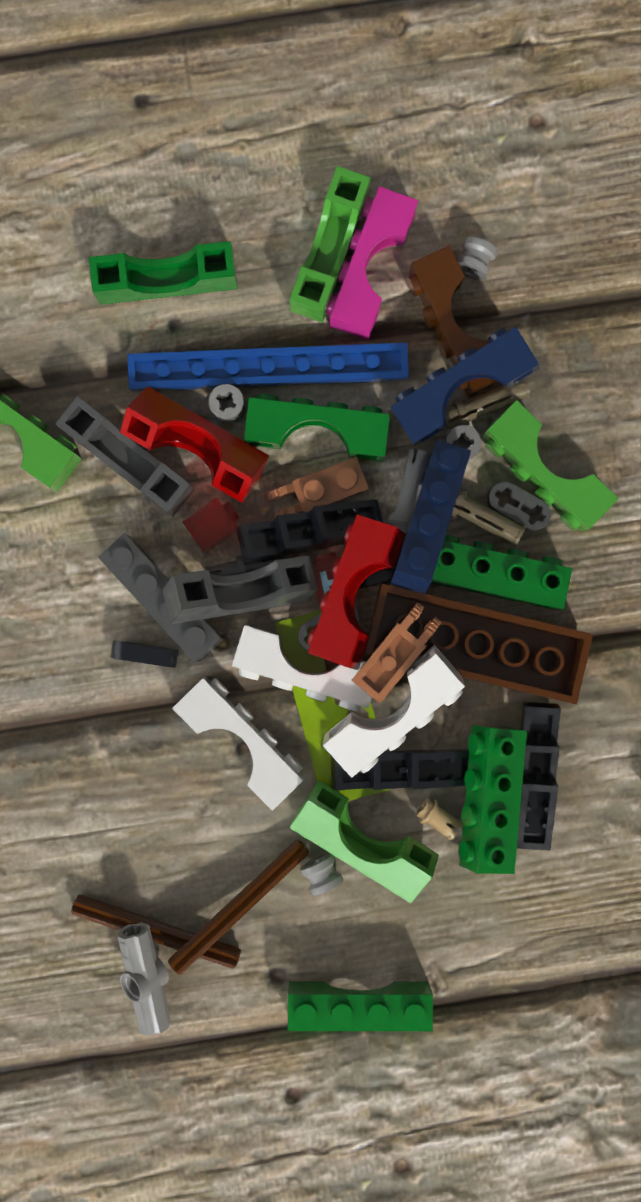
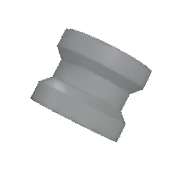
(477, 257)
(231, 408)
(468, 433)
(321, 874)

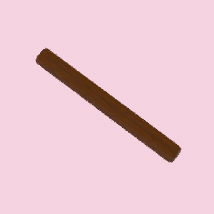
(238, 907)
(161, 932)

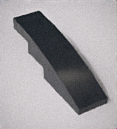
(304, 531)
(407, 770)
(539, 775)

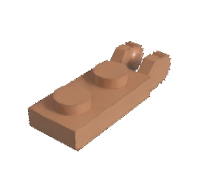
(323, 487)
(394, 656)

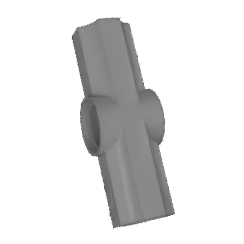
(144, 978)

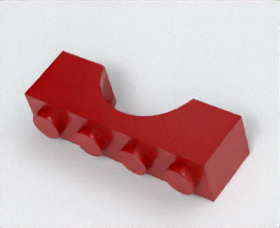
(161, 422)
(368, 549)

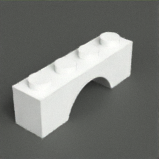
(262, 654)
(209, 708)
(360, 740)

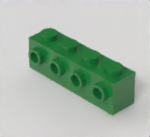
(502, 574)
(492, 799)

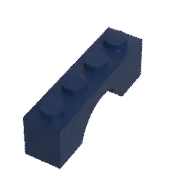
(503, 360)
(431, 517)

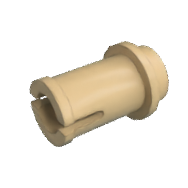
(436, 817)

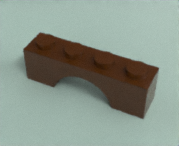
(435, 282)

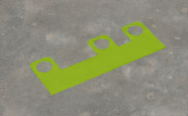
(315, 715)

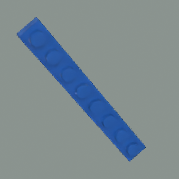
(268, 366)

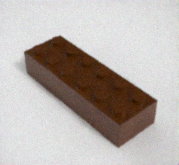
(490, 643)

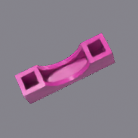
(386, 225)

